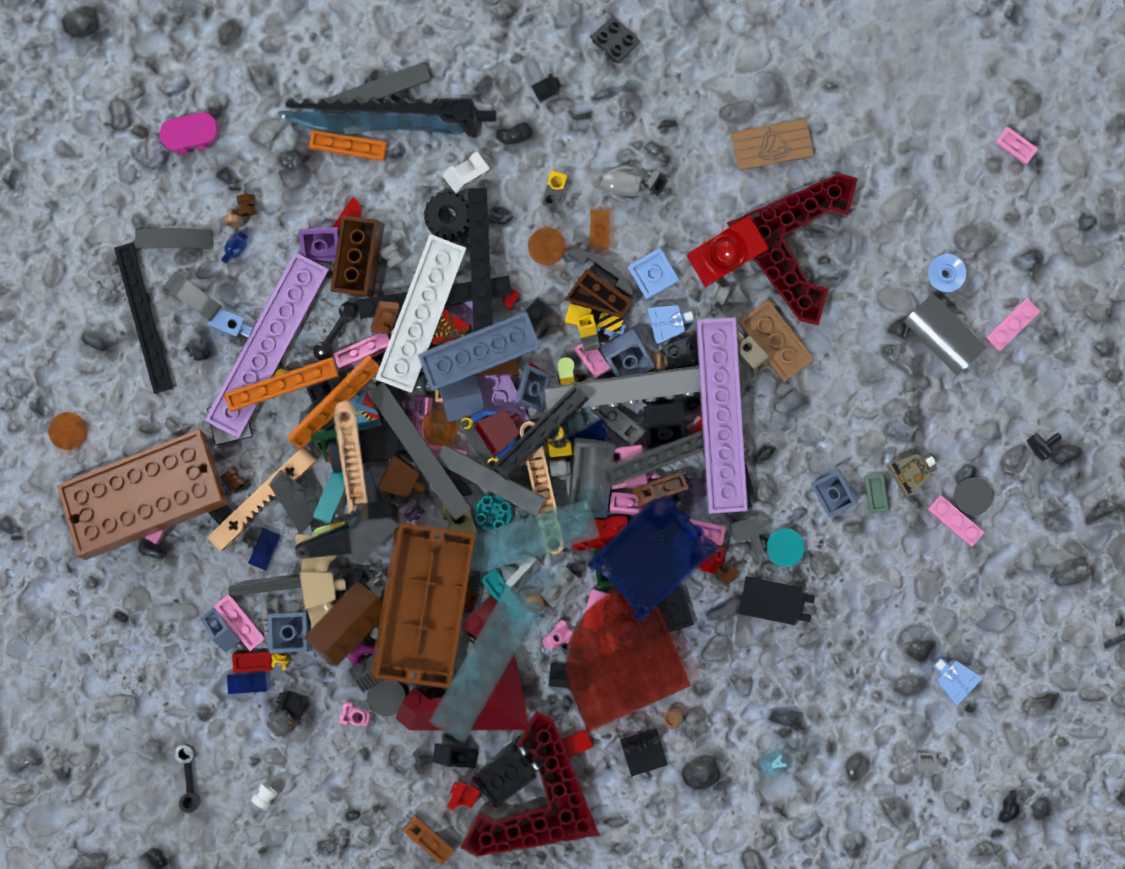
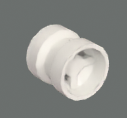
(264, 796)

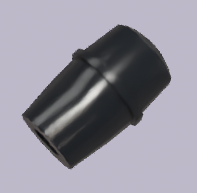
(1042, 448)

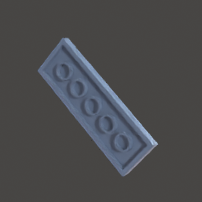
(479, 351)

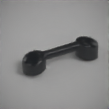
(323, 349)
(190, 801)

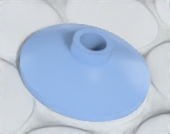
(953, 266)

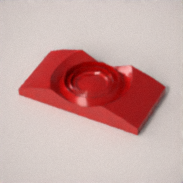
(727, 251)

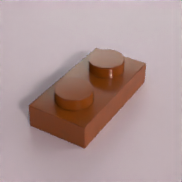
(384, 317)

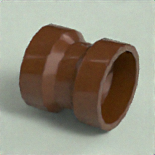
(246, 205)
(233, 479)

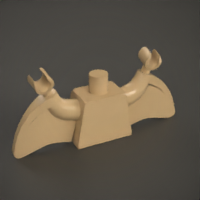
(317, 584)

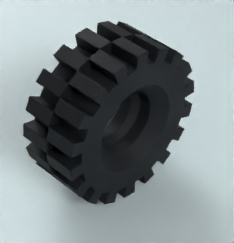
(433, 219)

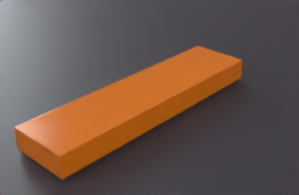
(348, 145)

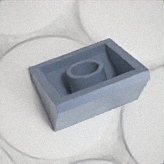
(530, 389)
(462, 399)
(834, 493)

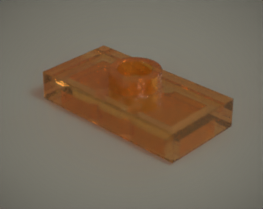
(599, 229)

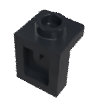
(546, 88)
(291, 701)

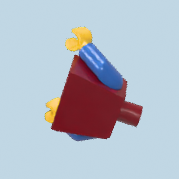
(496, 430)

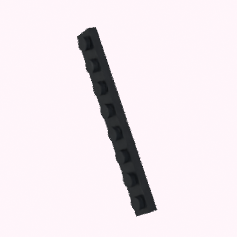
(480, 258)
(458, 294)

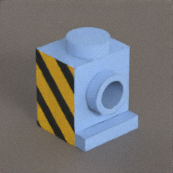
(610, 325)

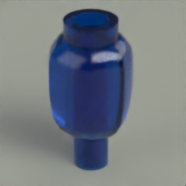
(235, 246)

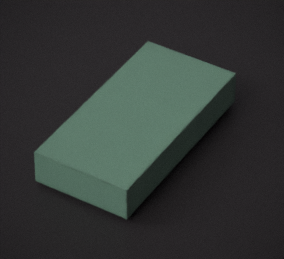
(876, 493)

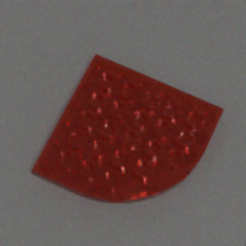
(620, 662)

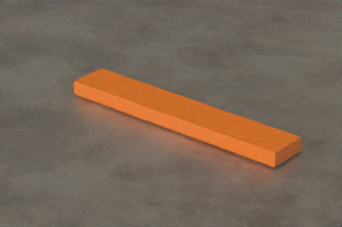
(281, 384)
(326, 409)

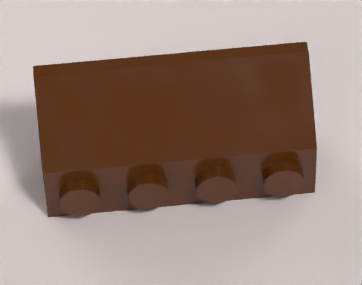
(357, 257)
(345, 624)

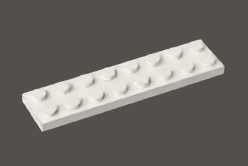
(420, 313)

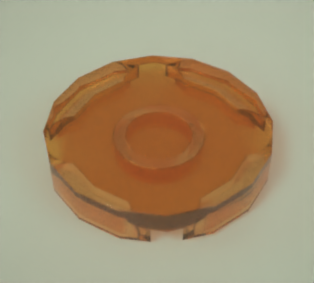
(546, 246)
(437, 427)
(67, 431)

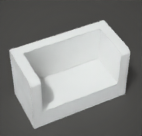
(466, 173)

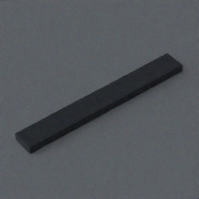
(143, 318)

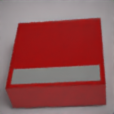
(695, 425)

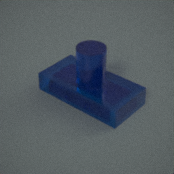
(597, 431)
(264, 549)
(247, 683)

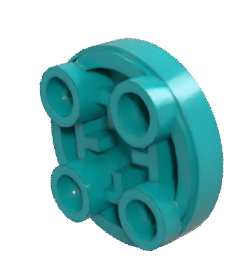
(492, 512)
(785, 547)

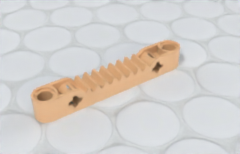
(350, 455)
(540, 478)
(224, 535)

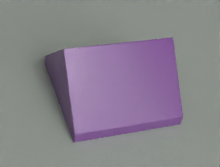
(319, 243)

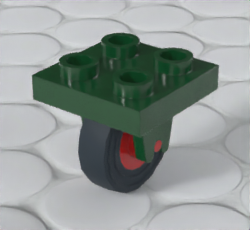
(328, 443)

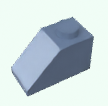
(219, 630)

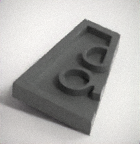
(295, 499)

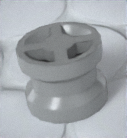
(719, 293)

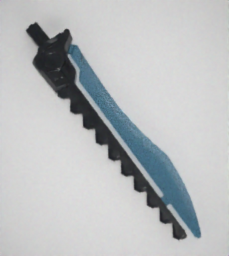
(449, 110)

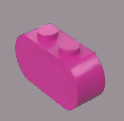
(189, 133)

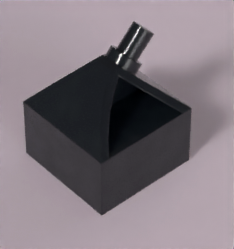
(663, 422)

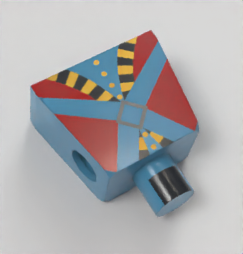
(365, 411)

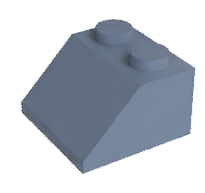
(627, 355)
(287, 632)

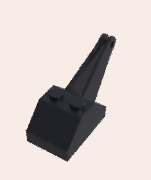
(360, 536)

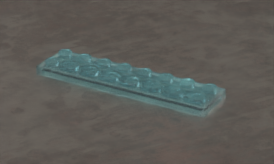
(533, 537)
(485, 663)

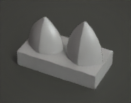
(518, 577)
(559, 587)

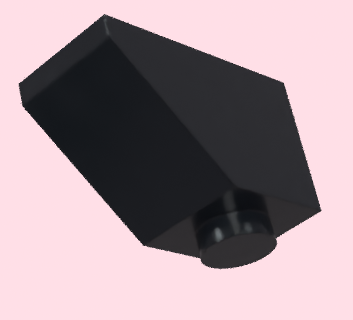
(321, 390)
(454, 755)

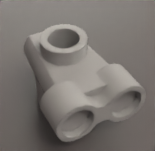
(560, 468)

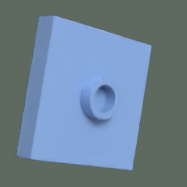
(653, 273)

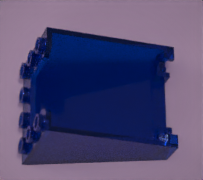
(654, 555)

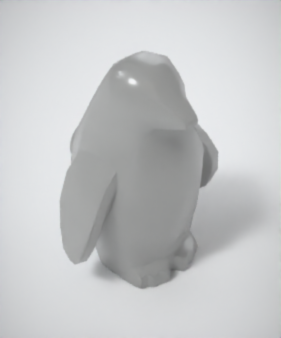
(617, 183)

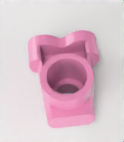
(560, 634)
(351, 715)

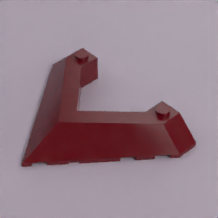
(787, 217)
(503, 709)
(560, 820)

